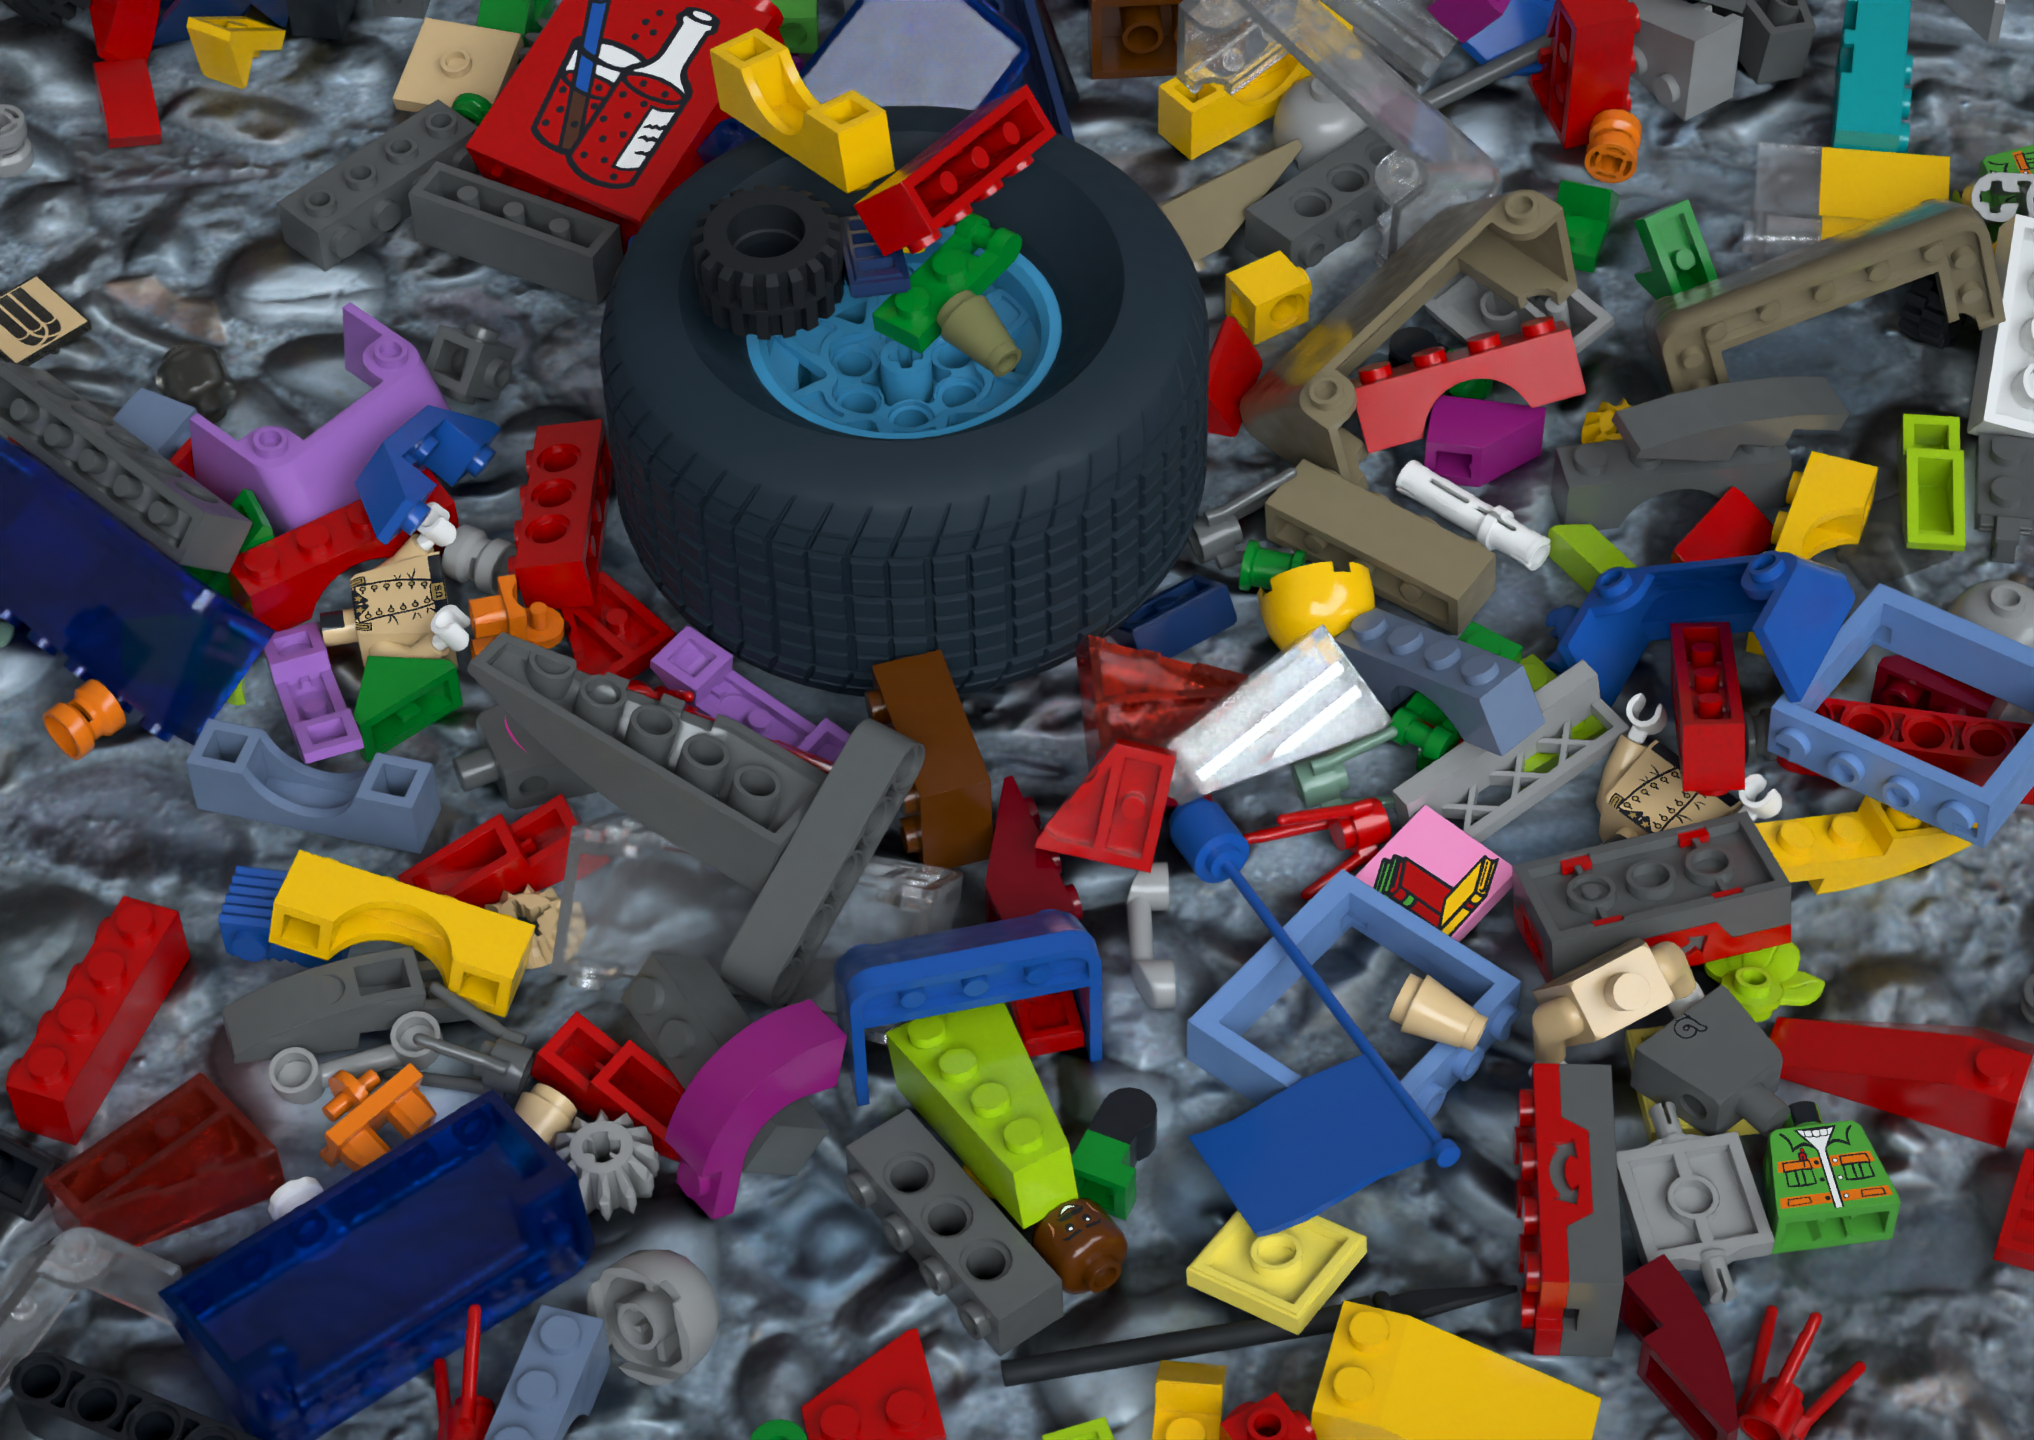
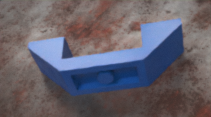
(439, 439)

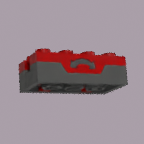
(1693, 885)
(1568, 1210)

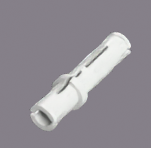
(1491, 525)

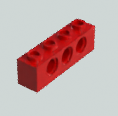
(563, 515)
(1707, 708)

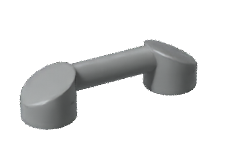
(1151, 976)
(302, 1080)

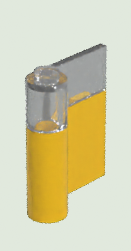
(1825, 191)

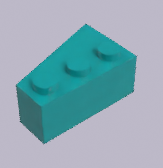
(1872, 77)

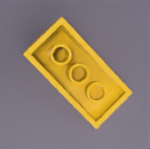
(1417, 1382)

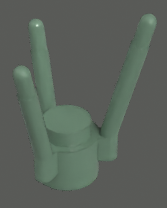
(1325, 776)

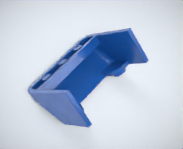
(1777, 595)
(964, 972)

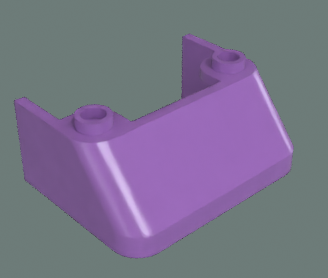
(318, 475)

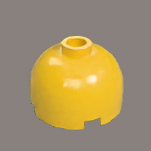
(1314, 597)

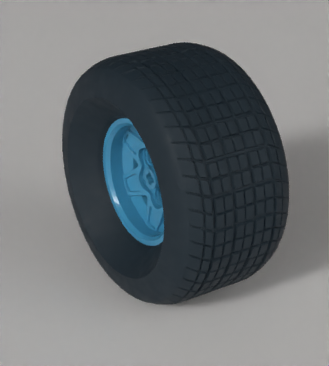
(896, 503)

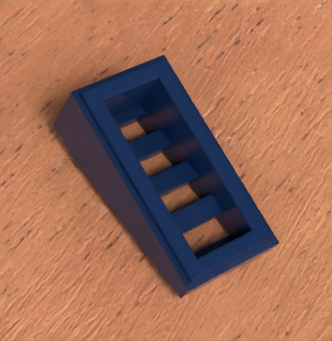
(866, 267)

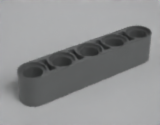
(822, 863)

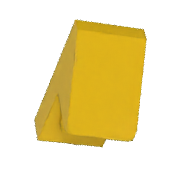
(228, 45)
(1188, 1401)

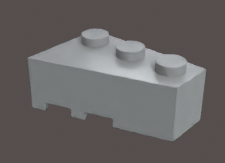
(1686, 54)

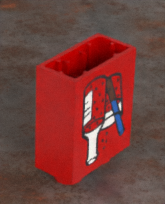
(614, 103)

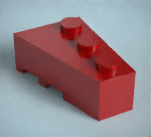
(1585, 64)

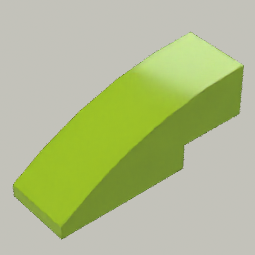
(1931, 482)

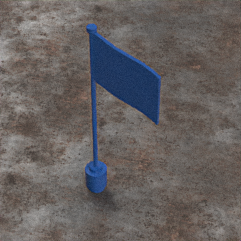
(1325, 1130)

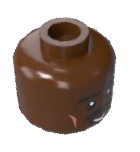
(1080, 1245)

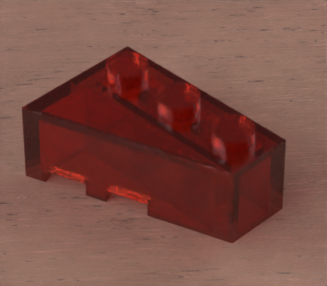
(1142, 693)
(167, 1169)

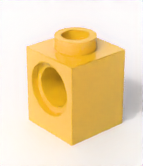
(1268, 296)

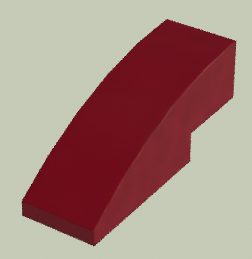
(1679, 1351)

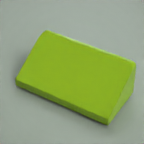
(1584, 553)

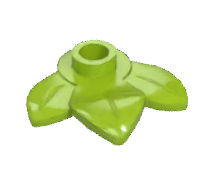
(1766, 980)

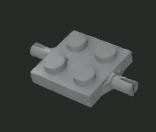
(1693, 1202)

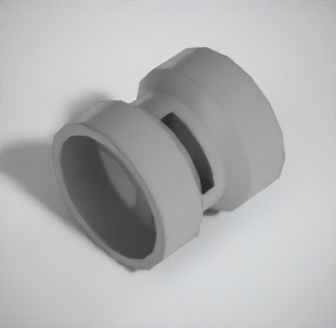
(14, 138)
(477, 558)

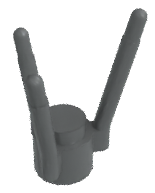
(1219, 531)
(500, 1064)

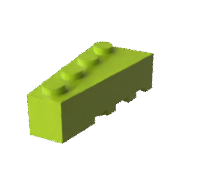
(987, 1104)

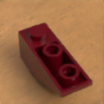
(1018, 874)

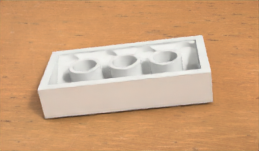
(2005, 365)

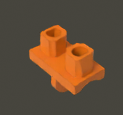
(503, 614)
(355, 1136)

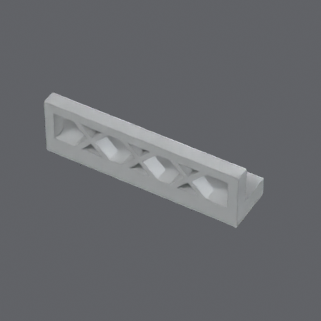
(1470, 769)

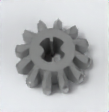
(610, 1162)

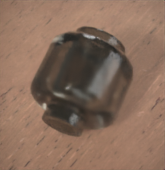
(197, 378)

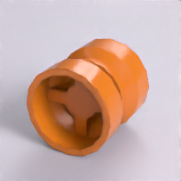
(1613, 146)
(84, 719)

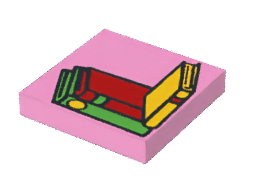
(1439, 874)

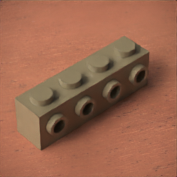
(1406, 554)

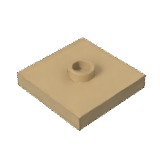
(455, 61)

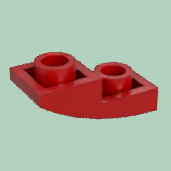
(127, 103)

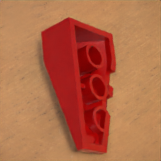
(1924, 1072)

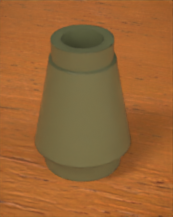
(977, 331)

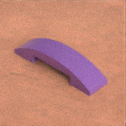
(706, 670)
(310, 694)

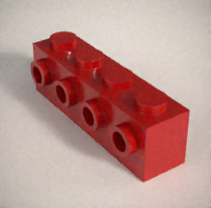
(955, 171)
(97, 1020)

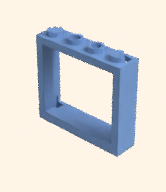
(1885, 773)
(1344, 902)

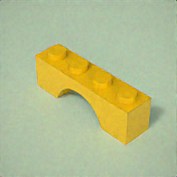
(1213, 116)
(838, 139)
(1826, 510)
(338, 905)

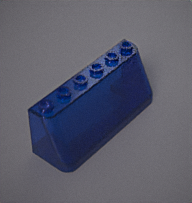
(117, 603)
(383, 1272)

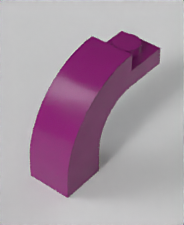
(741, 1089)

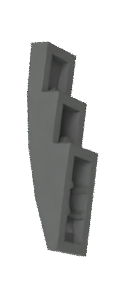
(1719, 417)

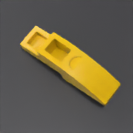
(1856, 846)

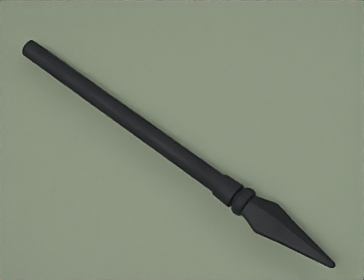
(1231, 1335)

